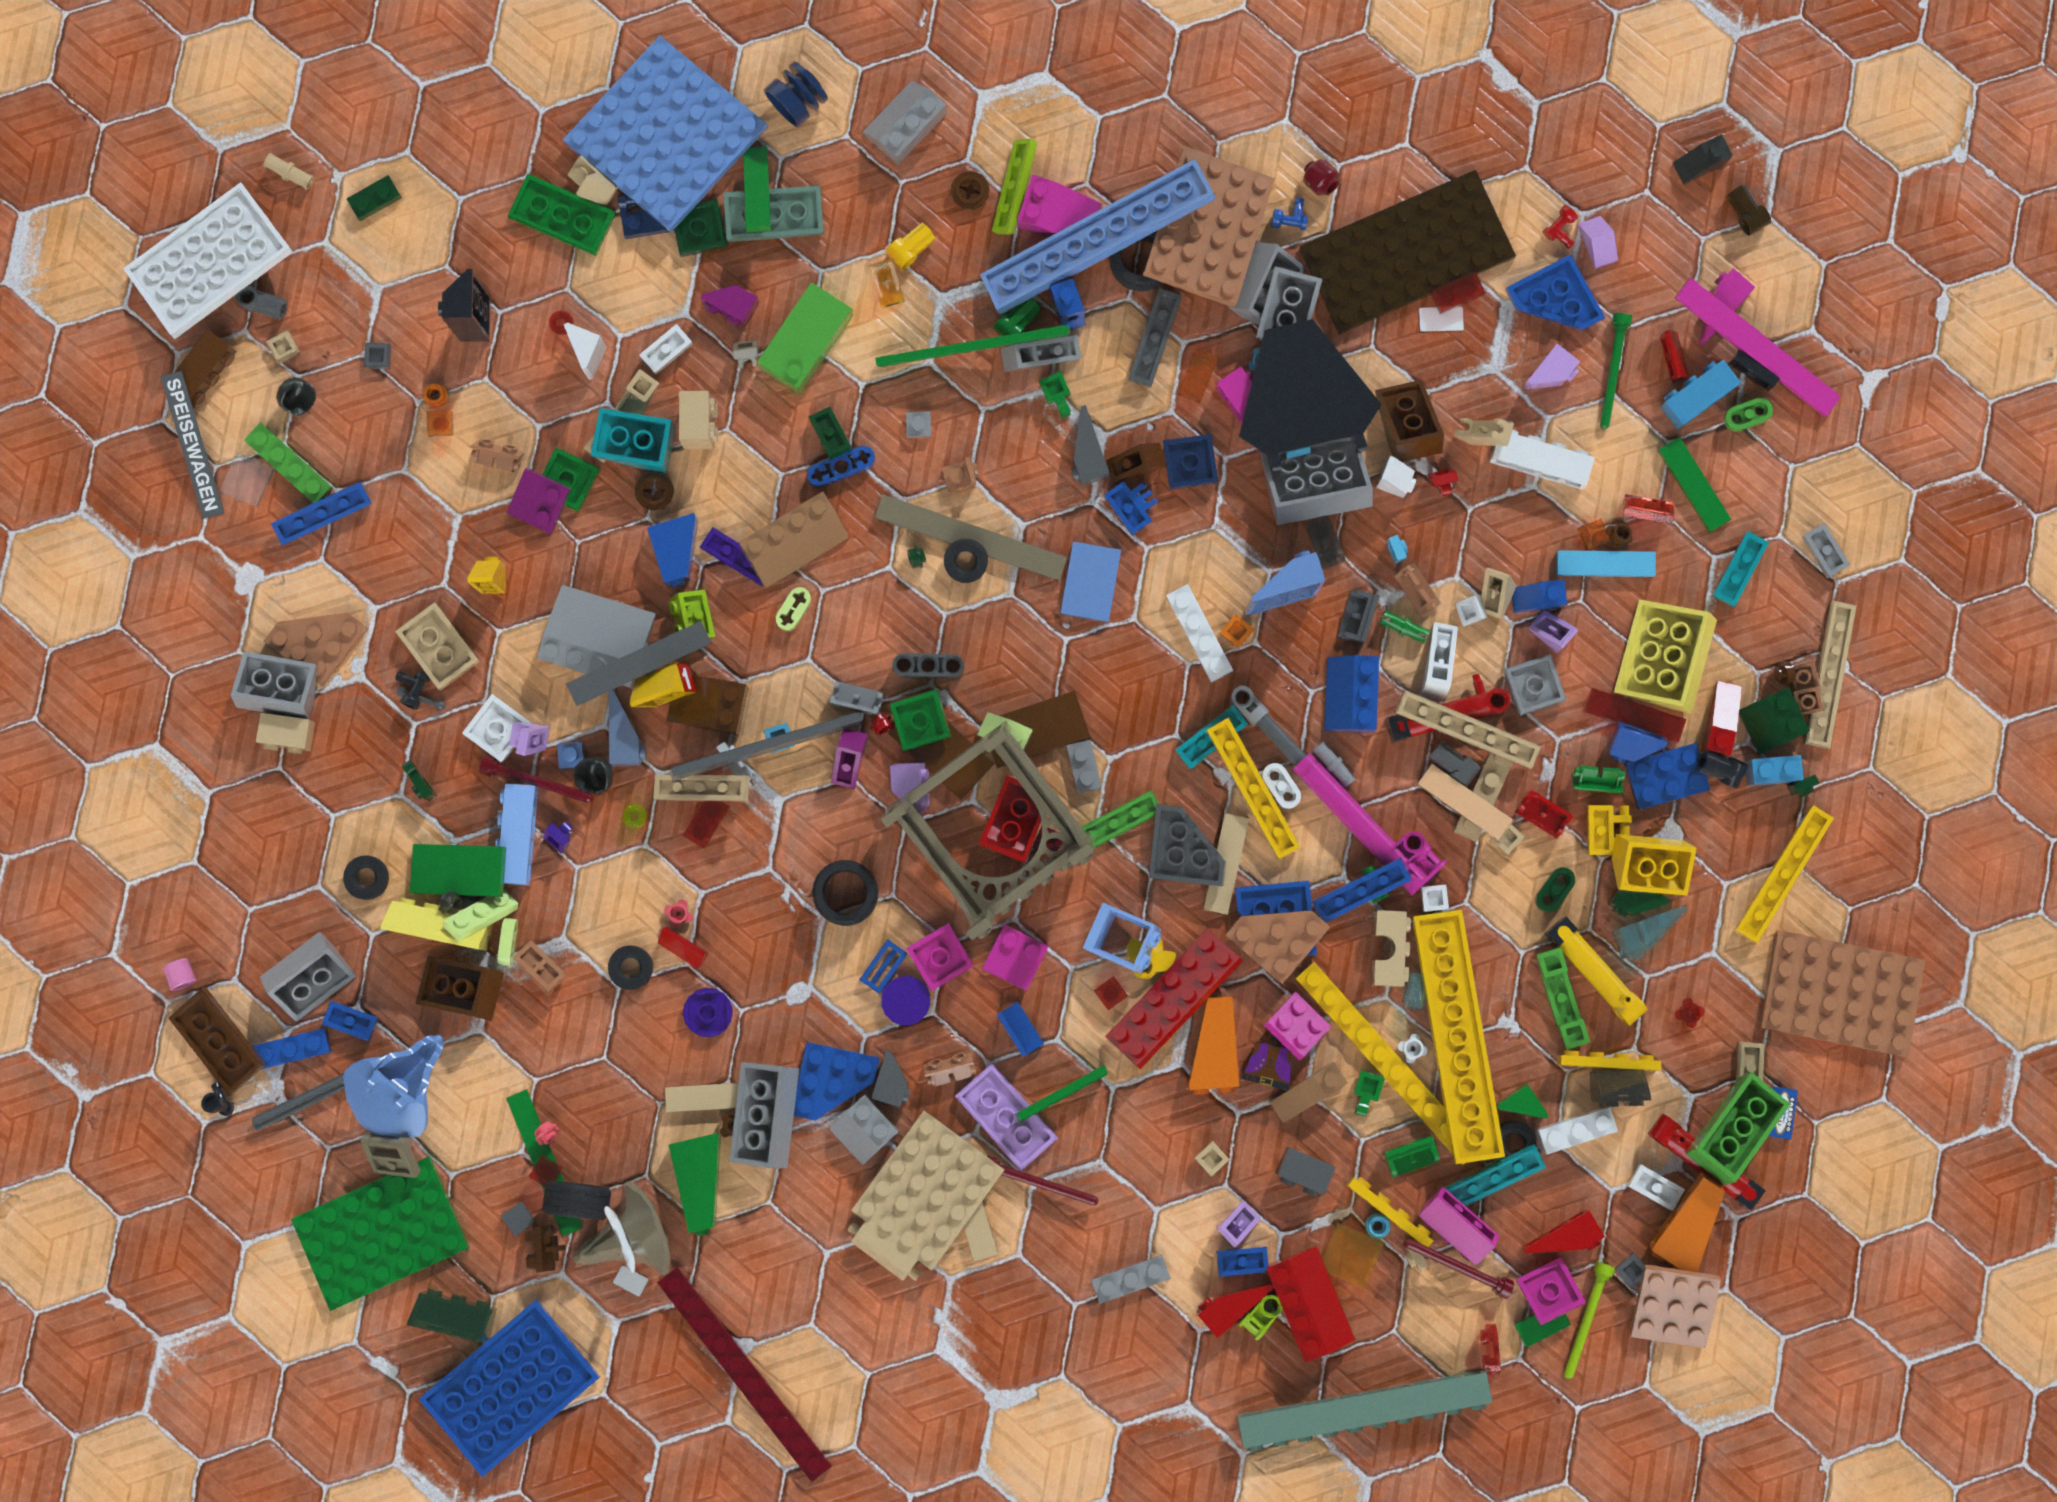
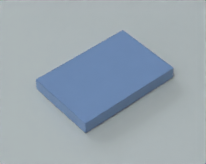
(1090, 582)

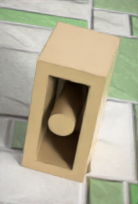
(285, 732)

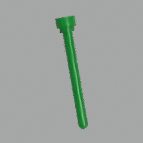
(1621, 323)

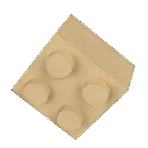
(696, 420)

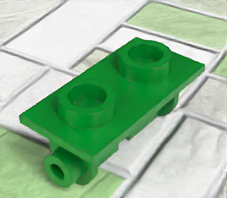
(1587, 778)

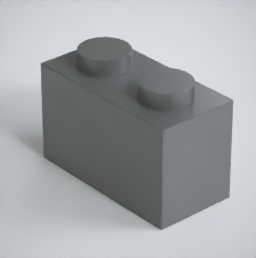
(1306, 1171)

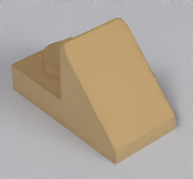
(592, 182)

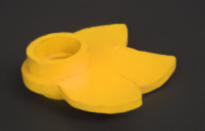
(1160, 959)

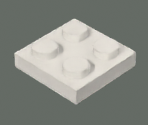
(493, 727)

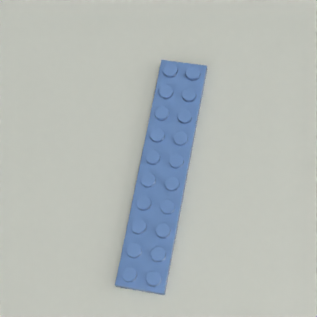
(1097, 236)

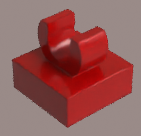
(1443, 479)

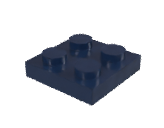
(1190, 461)

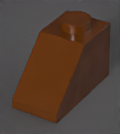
(1136, 462)

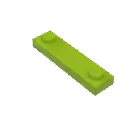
(1014, 186)

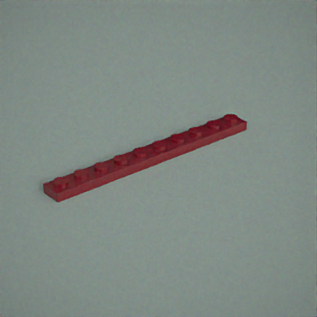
(744, 1374)

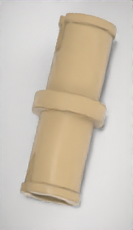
(288, 171)

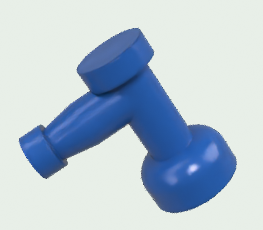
(1296, 220)

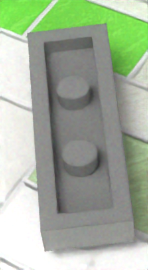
(1130, 1279)

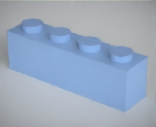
(518, 831)

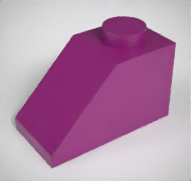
(849, 758)

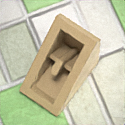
(1497, 592)

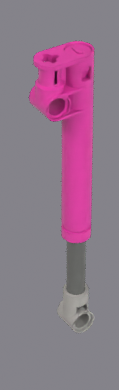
(1420, 862)

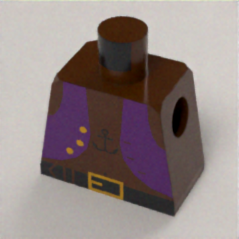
(1269, 1064)

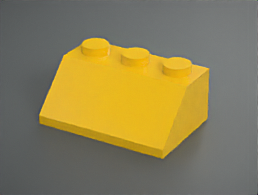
(1653, 864)

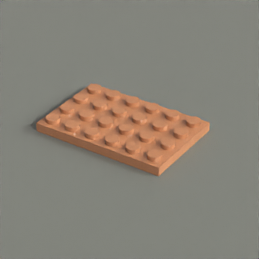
(1214, 244)
(1842, 993)

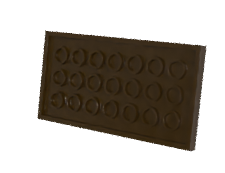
(1407, 251)

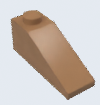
(1308, 1092)

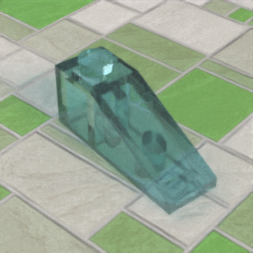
(1644, 934)

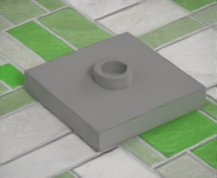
(1534, 685)

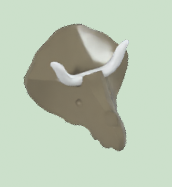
(629, 1235)

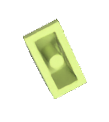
(1020, 733)

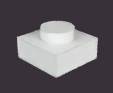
(1471, 610)
(1434, 898)

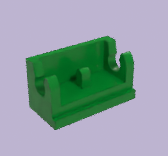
(1411, 1156)

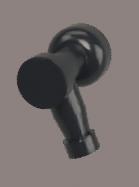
(417, 682)
(216, 1102)

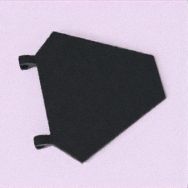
(1304, 394)

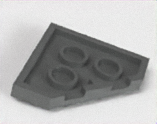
(1183, 850)

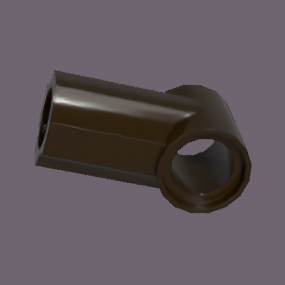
(1751, 215)

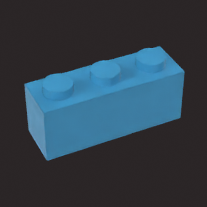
(1699, 393)

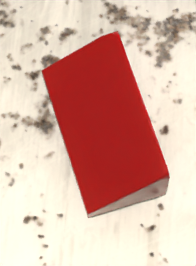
(1674, 356)
(682, 947)

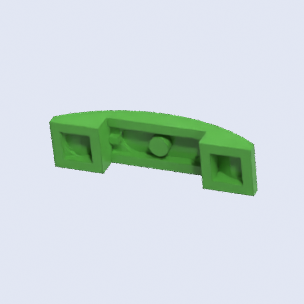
(1561, 998)

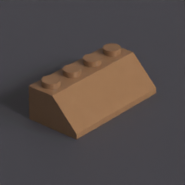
(793, 540)

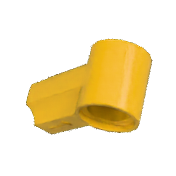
(905, 250)

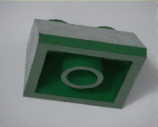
(1773, 720)

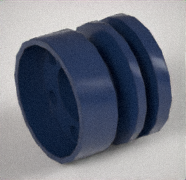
(800, 90)

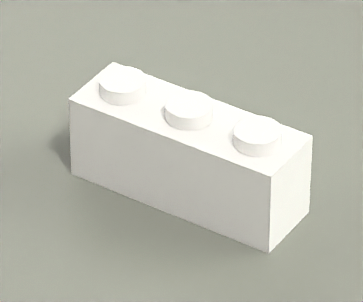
(1575, 1130)

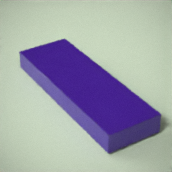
(729, 553)

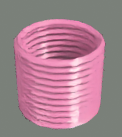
(179, 974)

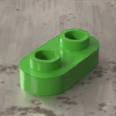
(1747, 414)

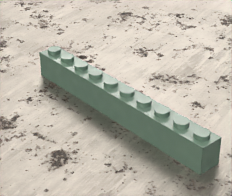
(1364, 1409)

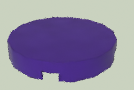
(905, 1000)
(708, 1012)

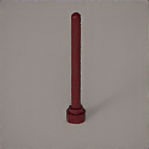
(490, 766)
(1047, 1185)
(1502, 1286)

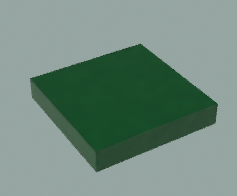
(701, 230)

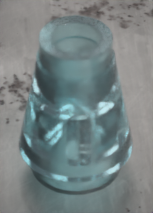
(1414, 994)

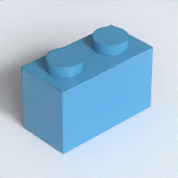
(1774, 770)

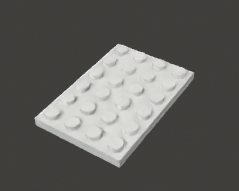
(207, 260)

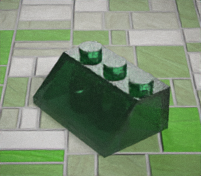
(453, 1315)

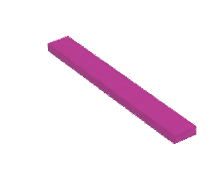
(1757, 346)

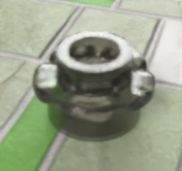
(450, 903)

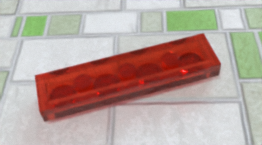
(1632, 713)

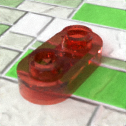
(1491, 1360)

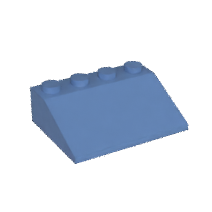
(1294, 582)

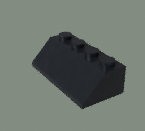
(467, 308)

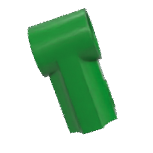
(1018, 318)

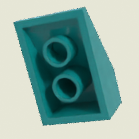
(633, 439)

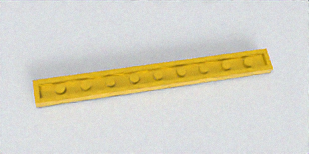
(1376, 1051)

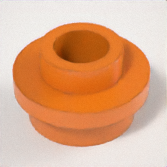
(430, 389)

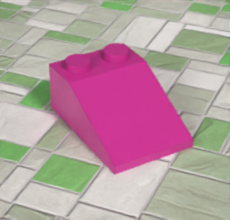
(1053, 207)

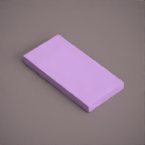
(993, 1105)

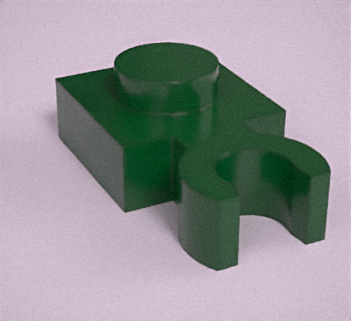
(421, 786)

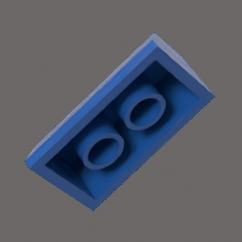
(1352, 693)

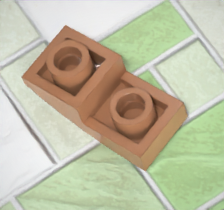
(1807, 688)

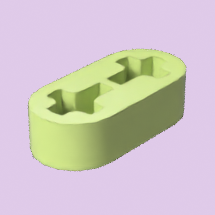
(789, 604)
(507, 941)

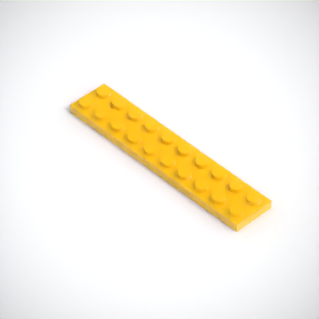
(1458, 1037)

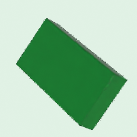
(1532, 1332)

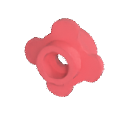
(676, 920)
(546, 1133)

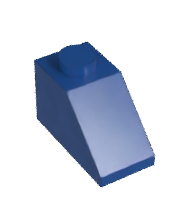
(1539, 596)
(1634, 743)

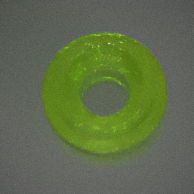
(626, 816)

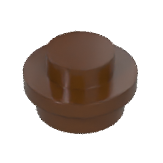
(1784, 672)

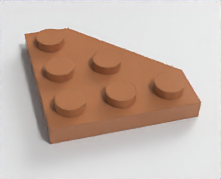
(317, 641)
(1278, 939)

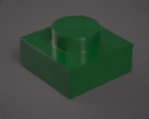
(1804, 787)

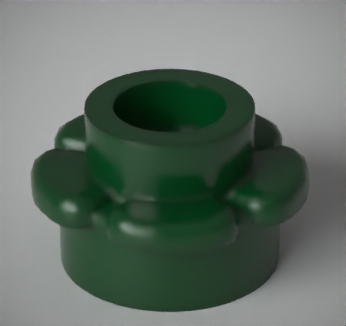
(916, 557)

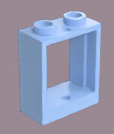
(1101, 928)

